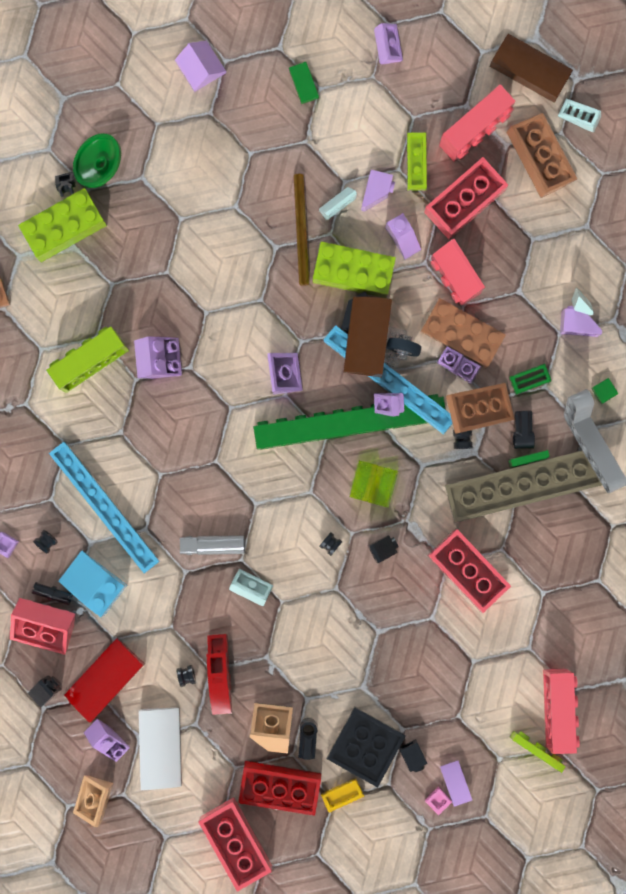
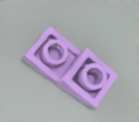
(459, 365)
(456, 783)

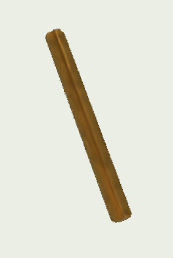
(301, 232)

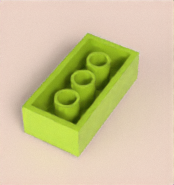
(62, 225)
(353, 269)
(87, 359)

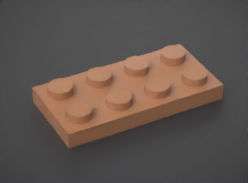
(463, 333)
(480, 408)

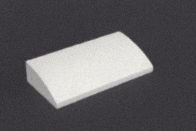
(159, 748)

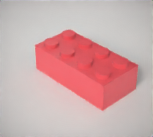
(477, 123)
(466, 198)
(469, 570)
(560, 711)
(235, 844)

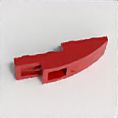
(218, 674)

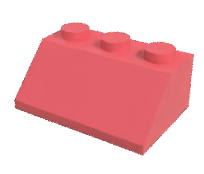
(457, 273)
(41, 626)

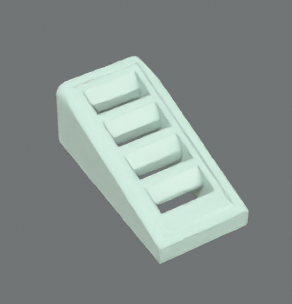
(577, 120)

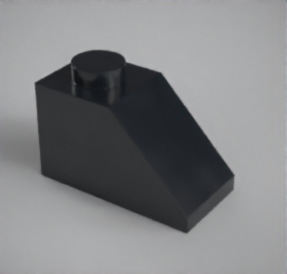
(383, 548)

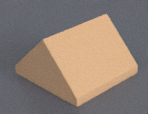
(92, 800)

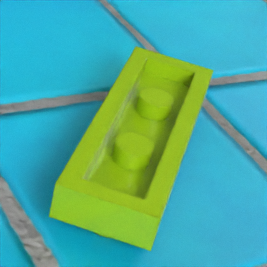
(416, 161)
(538, 750)

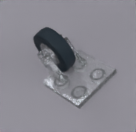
(399, 347)

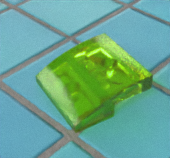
(373, 484)

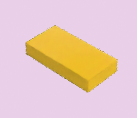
(342, 795)

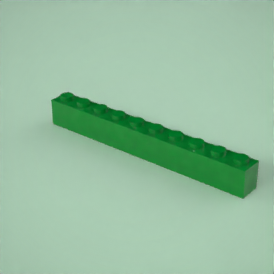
(333, 425)

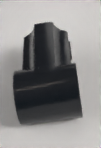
(523, 436)
(307, 740)

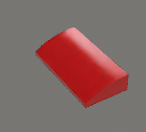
(104, 680)
(280, 788)

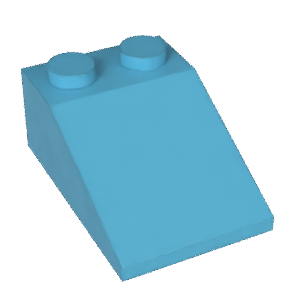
(92, 584)

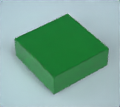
(604, 391)

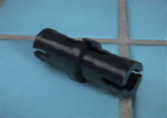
(52, 593)

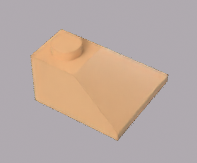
(271, 727)

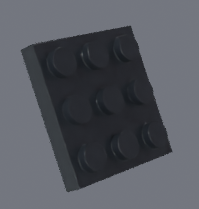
(366, 747)

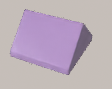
(199, 64)
(284, 372)

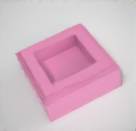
(438, 800)

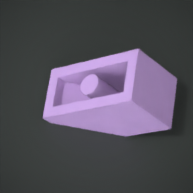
(377, 189)
(403, 236)
(578, 323)

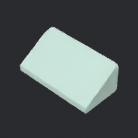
(338, 203)
(581, 303)
(250, 587)

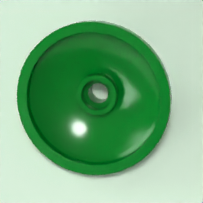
(97, 160)

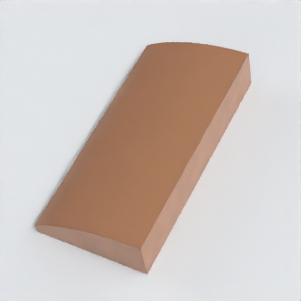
(541, 155)

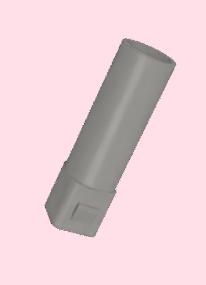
(212, 545)

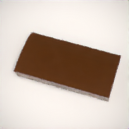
(531, 68)
(367, 336)

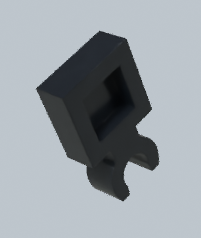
(65, 183)

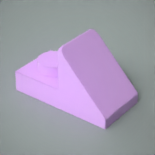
(389, 403)

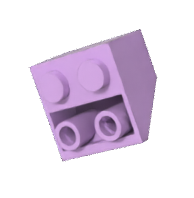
(157, 357)

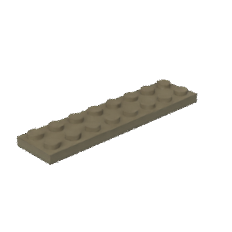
(521, 486)

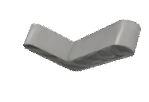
(578, 418)

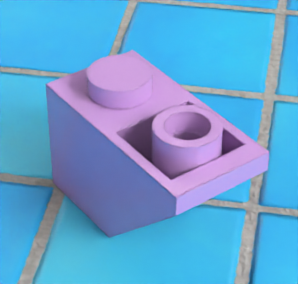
(106, 740)

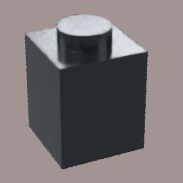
(413, 756)

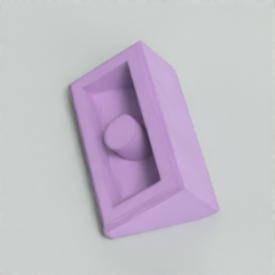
(388, 43)

